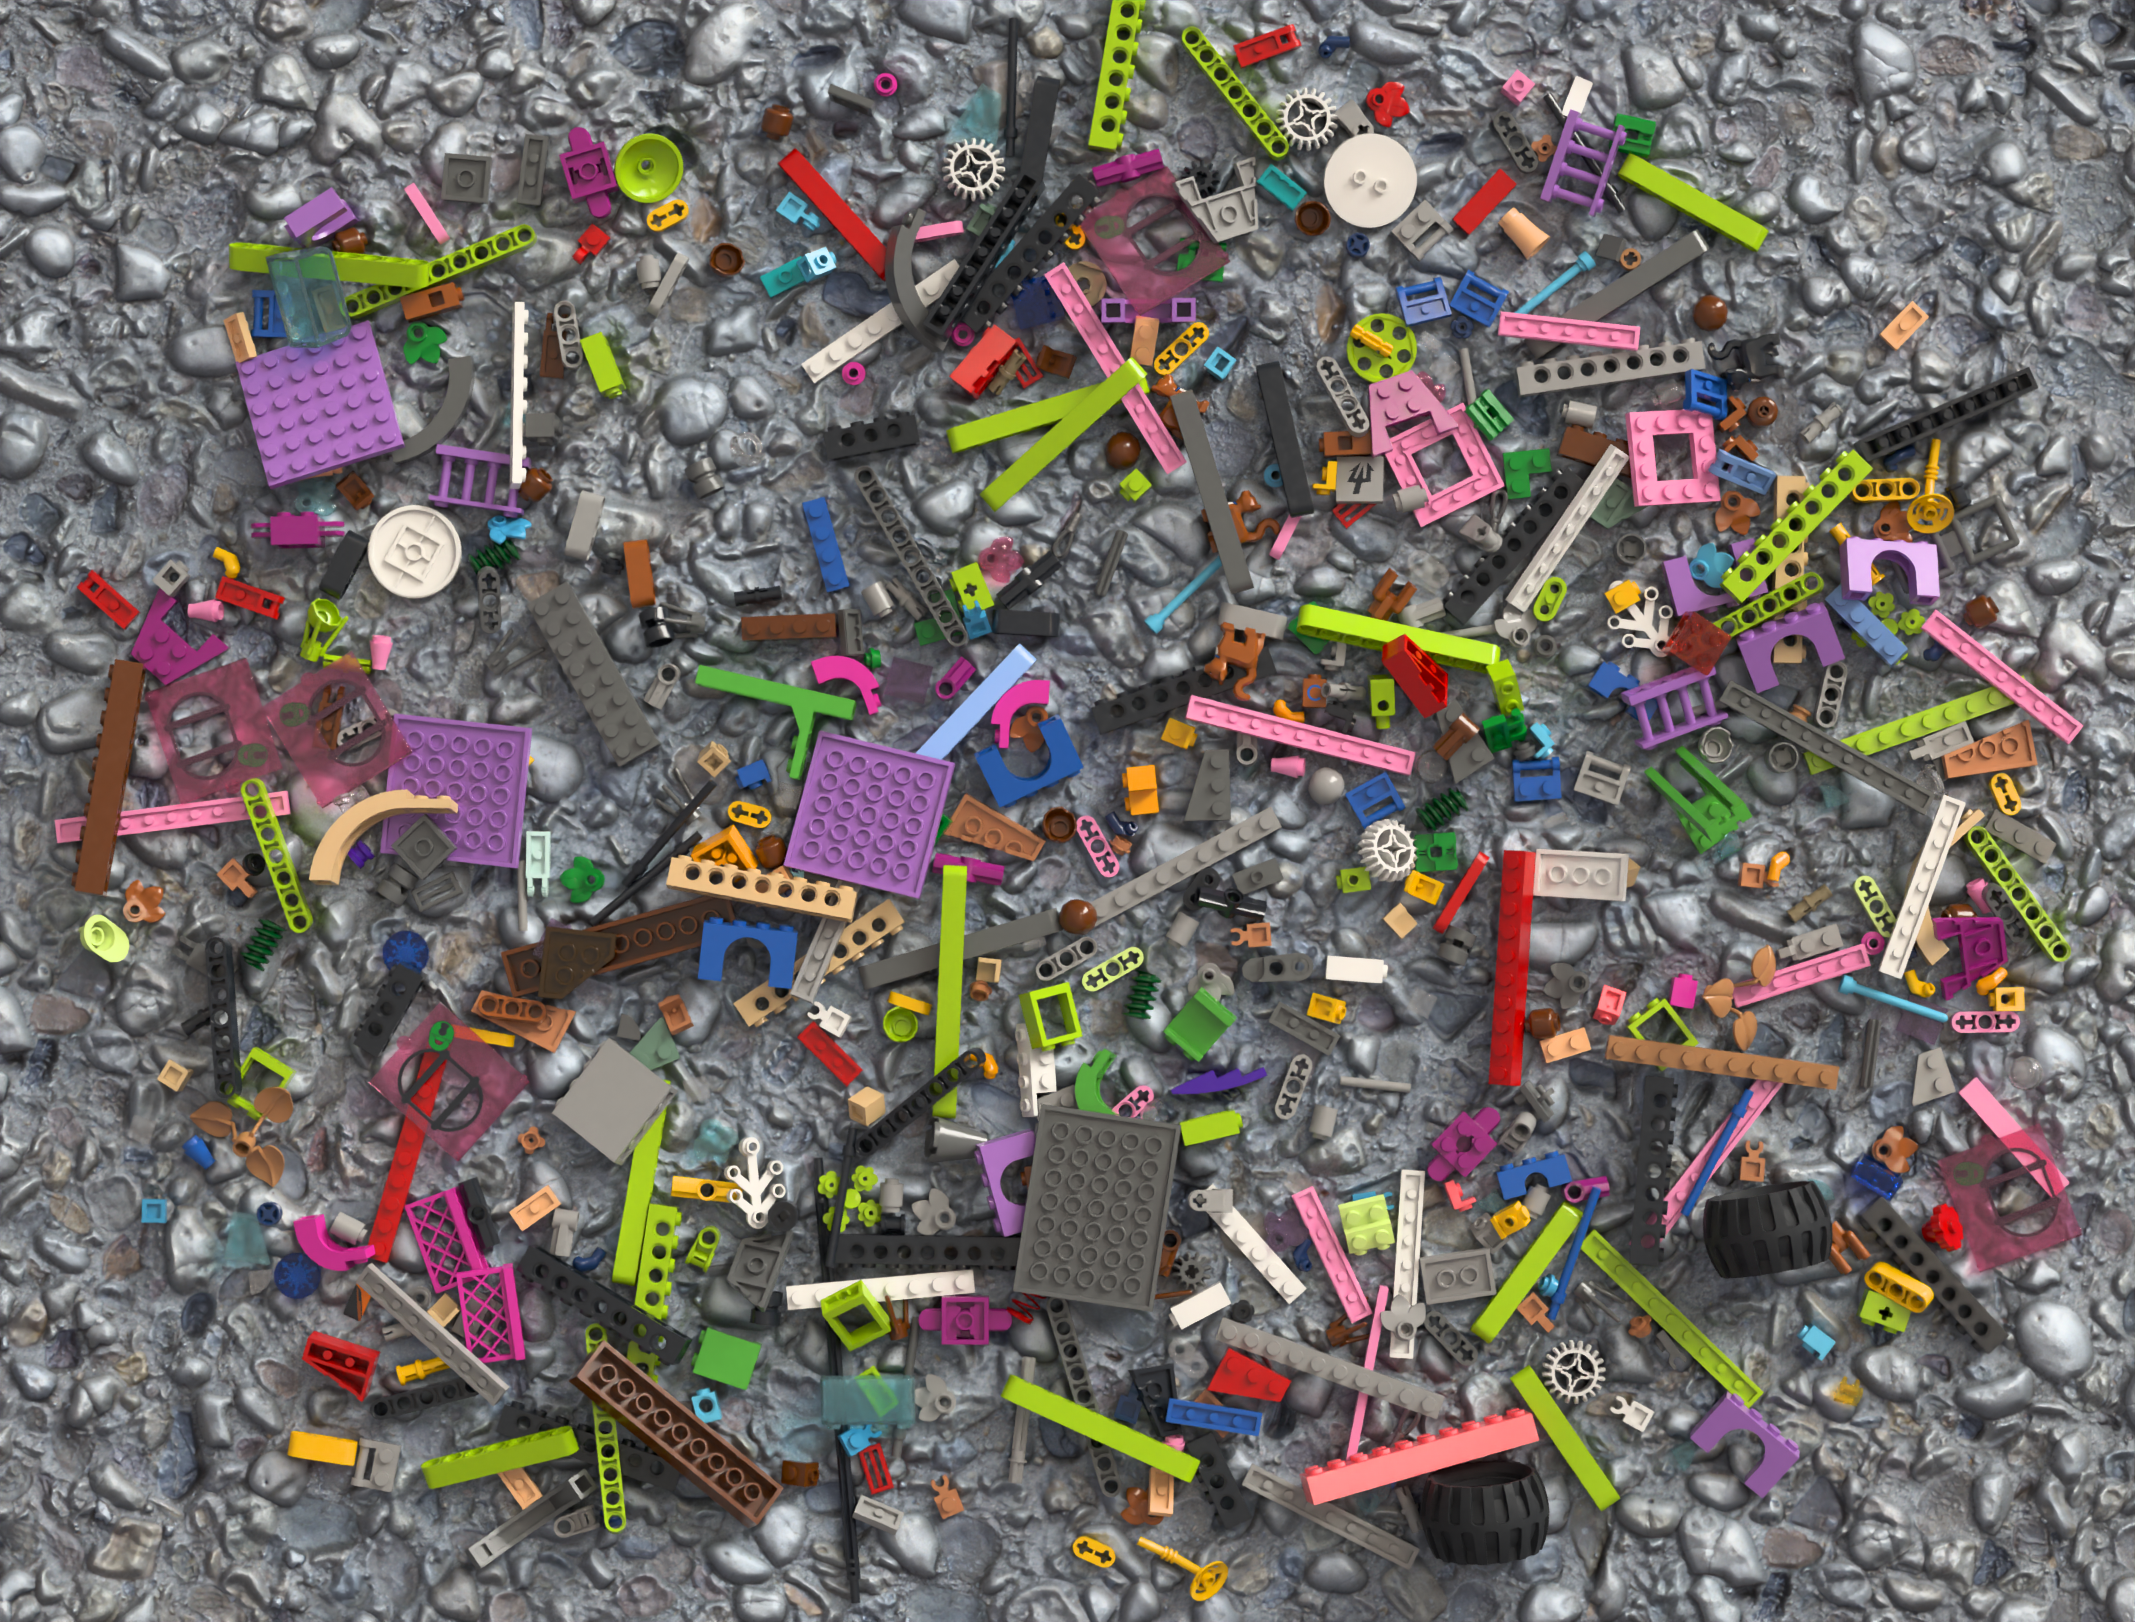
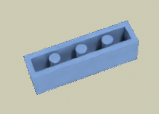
(1867, 627)

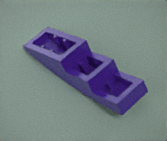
(1210, 1083)

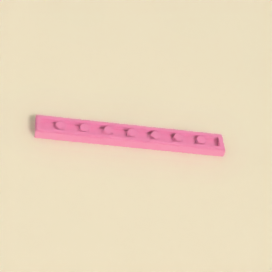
(2001, 677)
(1368, 1363)

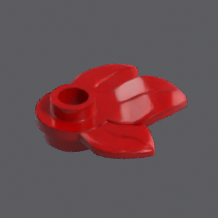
(1391, 103)

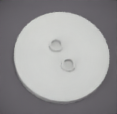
(1370, 180)
(414, 551)

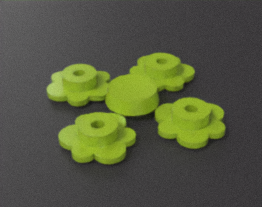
(1891, 624)
(853, 1197)

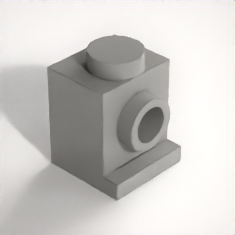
(164, 581)

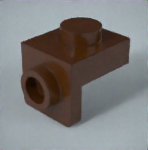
(1055, 362)
(355, 491)
(800, 1473)

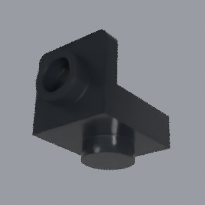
(1339, 711)

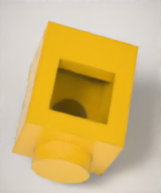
(2015, 999)
(1502, 1222)

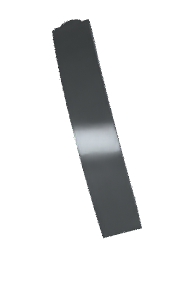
(900, 280)
(448, 418)
(531, 1518)

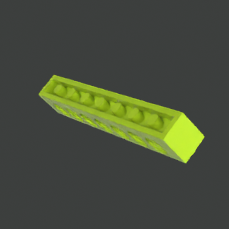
(1100, 139)
(1857, 470)
(656, 1214)

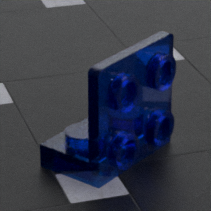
(1037, 304)

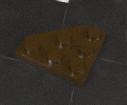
(572, 958)

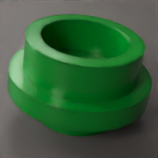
(872, 659)

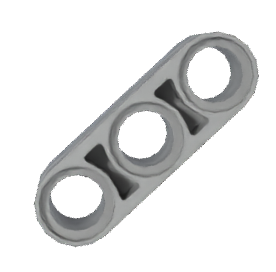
(562, 325)
(584, 525)
(1242, 617)
(1822, 703)
(1078, 957)

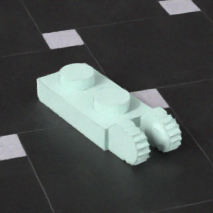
(538, 860)

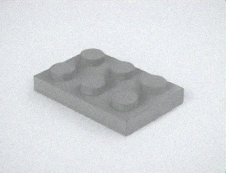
(1457, 1275)

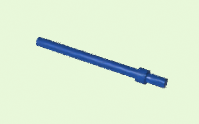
(1738, 1111)
(1560, 1295)

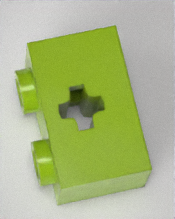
(971, 575)
(1504, 687)
(1869, 1311)

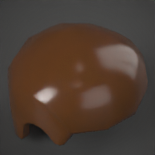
(1312, 218)
(726, 260)
(1710, 313)
(1122, 450)
(1059, 825)
(1077, 917)

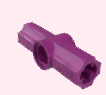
(1127, 168)
(976, 869)

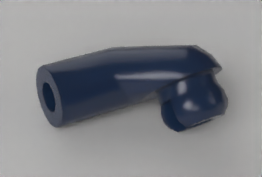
(1331, 43)
(1904, 453)
(1934, 652)
(1121, 827)
(1301, 1257)
(589, 1263)

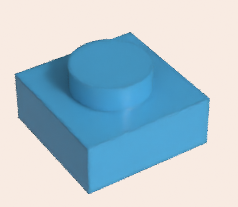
(154, 1211)

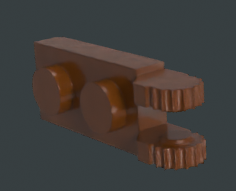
(551, 358)
(331, 725)

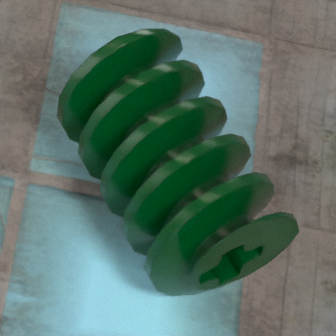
(494, 556)
(1442, 809)
(262, 944)
(1142, 995)

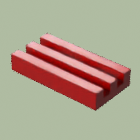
(1031, 379)
(1335, 511)
(869, 1449)

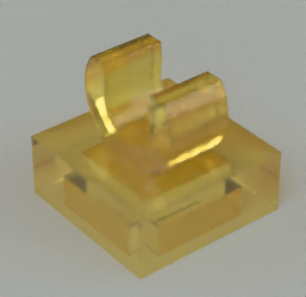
(1848, 1393)

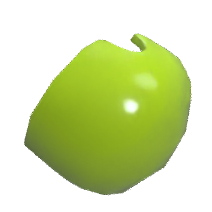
(327, 611)
(900, 1024)

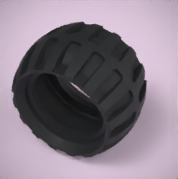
(1767, 1229)
(1485, 1512)

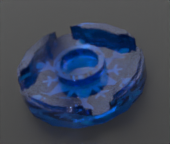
(406, 947)
(297, 1275)

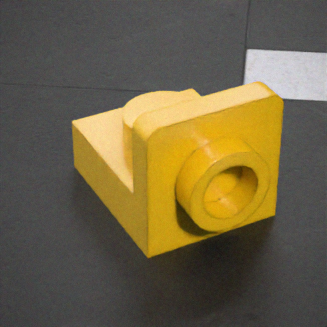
(1329, 476)
(1179, 734)
(1327, 1008)

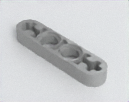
(1345, 395)

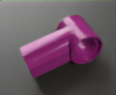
(956, 678)
(1584, 1188)

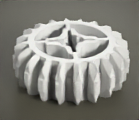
(1297, 122)
(983, 165)
(1383, 854)
(1593, 1376)

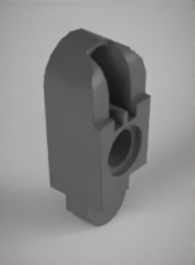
(1258, 968)

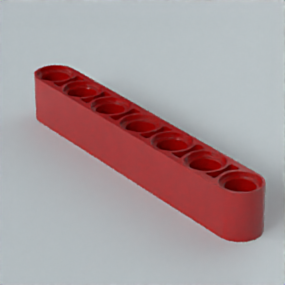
(835, 210)

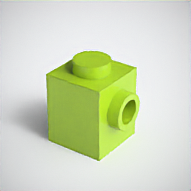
(1134, 486)
(1353, 880)

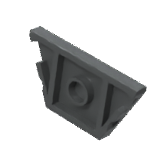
(759, 1266)

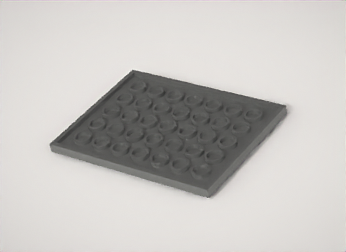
(1096, 1207)

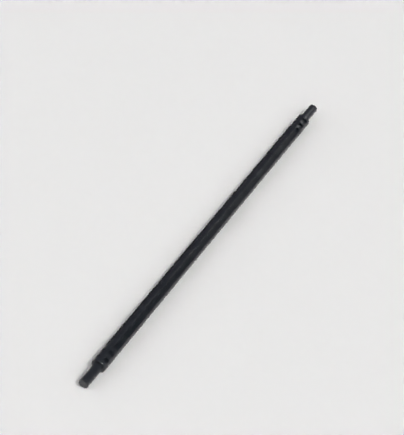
(836, 1369)

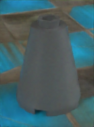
(950, 1141)

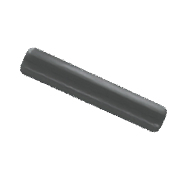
(1111, 563)
(1870, 1053)

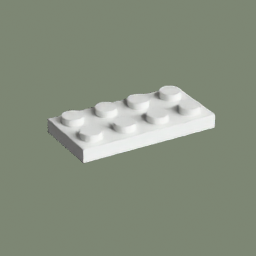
(1580, 875)

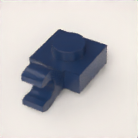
(1128, 1406)

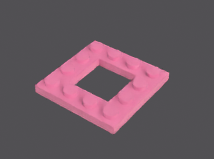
(1640, 433)
(1484, 476)

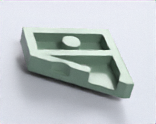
(1615, 505)
(656, 1046)

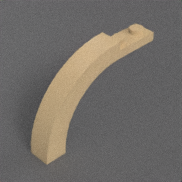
(359, 818)
(1926, 944)

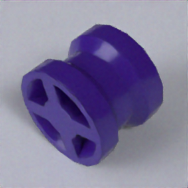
(360, 854)

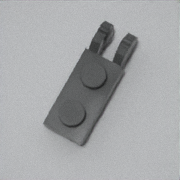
(197, 958)

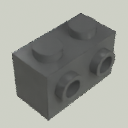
(543, 428)

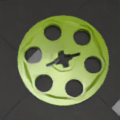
(1377, 360)

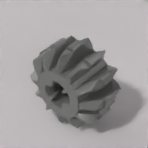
(1184, 1267)

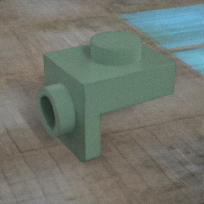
(981, 219)

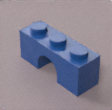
(1609, 678)
(1552, 1167)

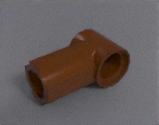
(1459, 733)
(1168, 1254)

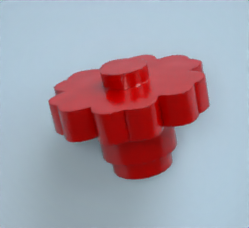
(1944, 1228)

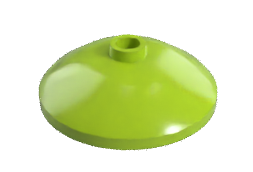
(655, 180)

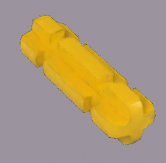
(1371, 340)

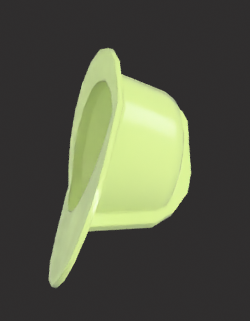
(104, 938)

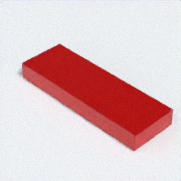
(1484, 202)
(830, 1053)

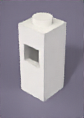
(1355, 969)
(1199, 1305)

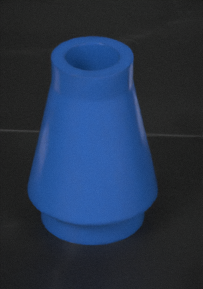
(198, 1151)

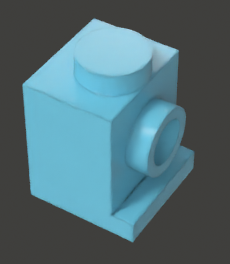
(817, 264)
(1220, 364)
(1815, 1340)

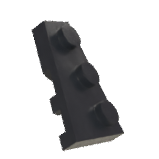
(1155, 1387)

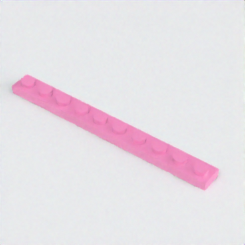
(1110, 360)
(1300, 735)
(177, 816)
(1678, 1194)

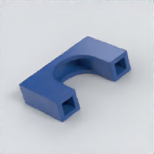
(1062, 762)
(719, 935)

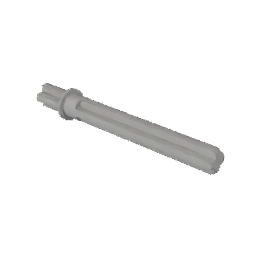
(1021, 1427)

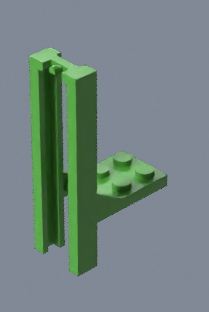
(803, 702)
(1708, 817)

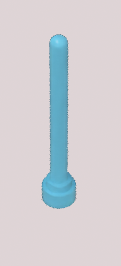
(1582, 264)
(1156, 621)
(1848, 985)

